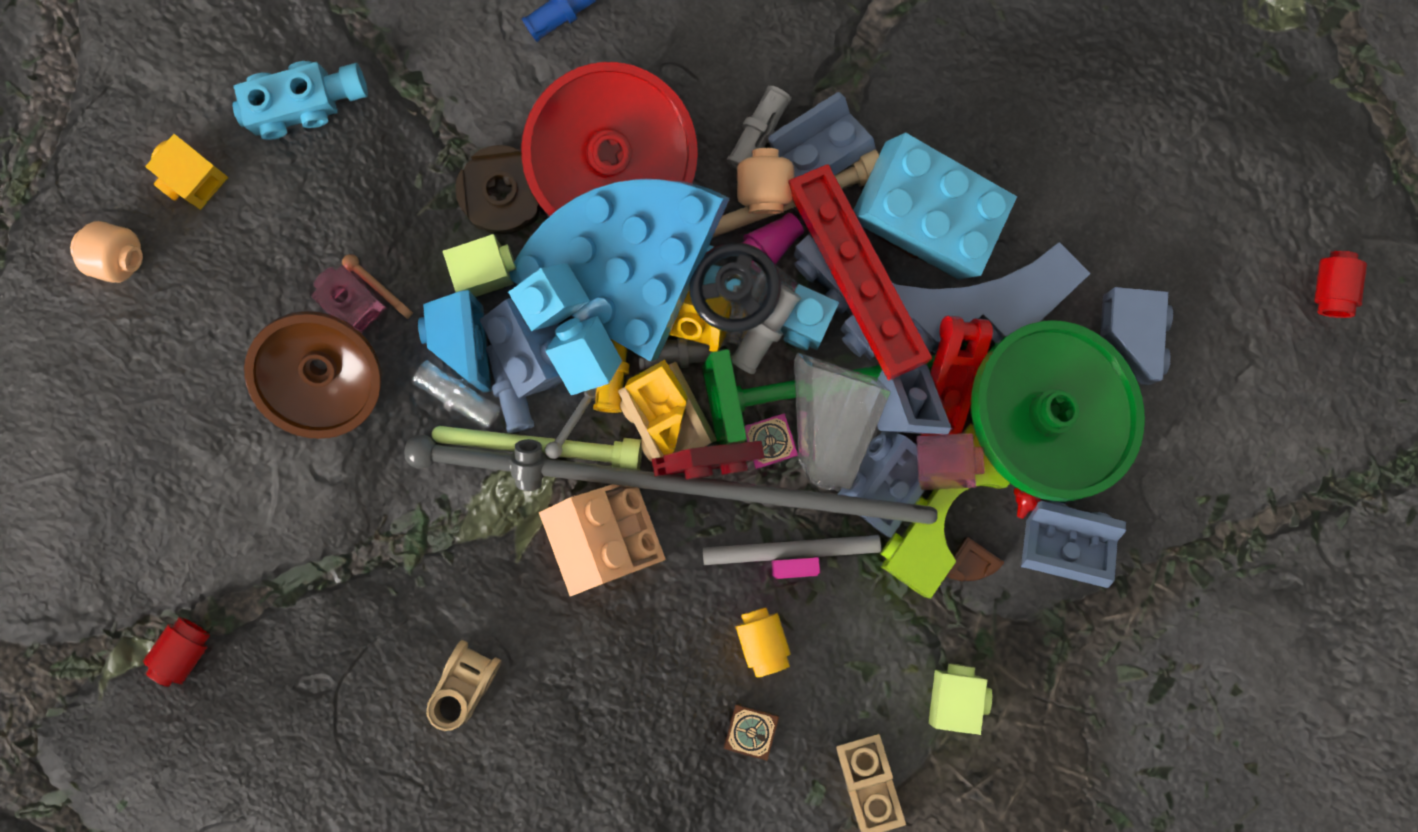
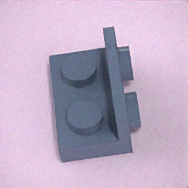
(823, 137)
(887, 474)

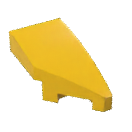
(662, 403)

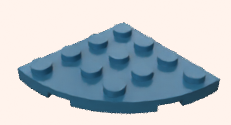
(630, 252)

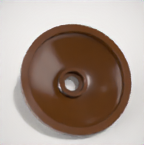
(299, 394)

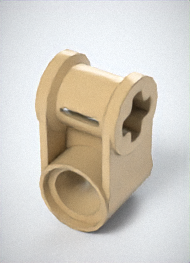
(463, 684)

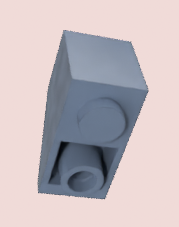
(1137, 327)

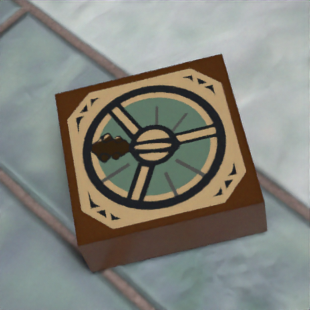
(751, 732)

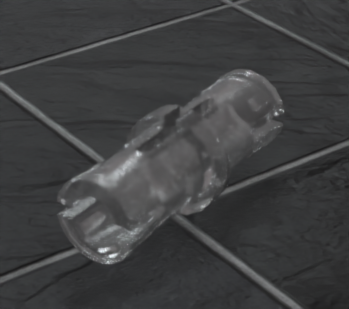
(456, 395)

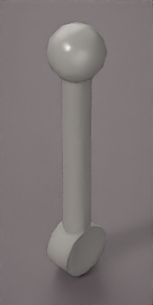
(554, 449)

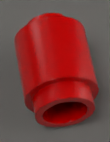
(1340, 284)
(176, 652)

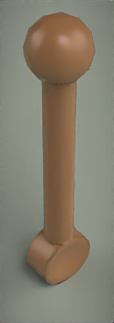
(351, 262)

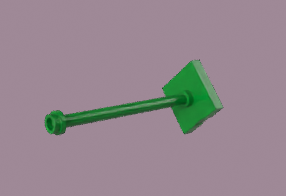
(729, 401)

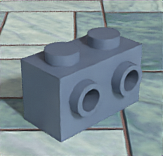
(521, 349)

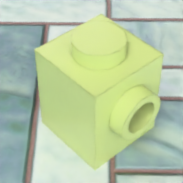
(480, 265)
(959, 700)

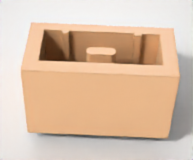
(601, 536)

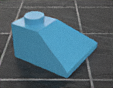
(457, 336)

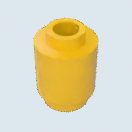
(763, 642)

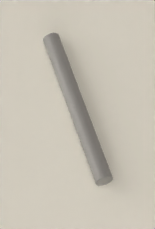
(791, 550)

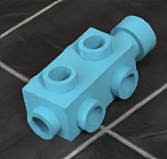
(285, 107)

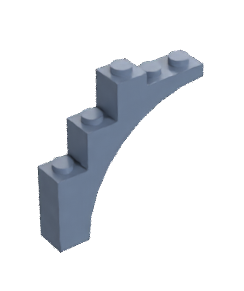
(1006, 302)

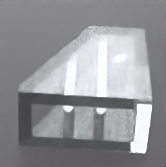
(835, 419)

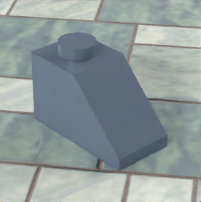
(913, 404)

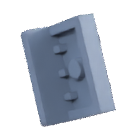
(1072, 543)

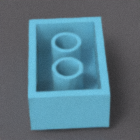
(933, 207)

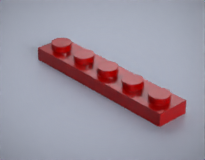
(858, 272)

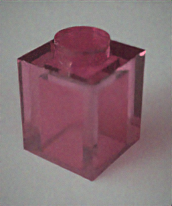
(948, 461)

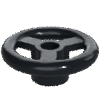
(747, 254)

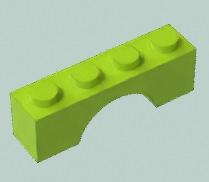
(921, 554)

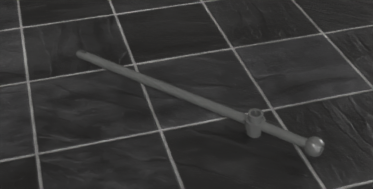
(530, 465)

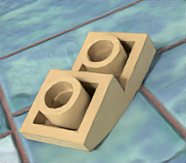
(870, 785)

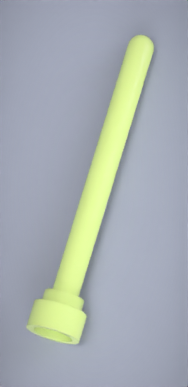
(621, 454)

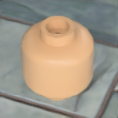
(764, 182)
(106, 251)

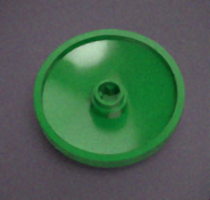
(1057, 411)

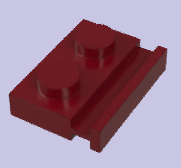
(701, 460)

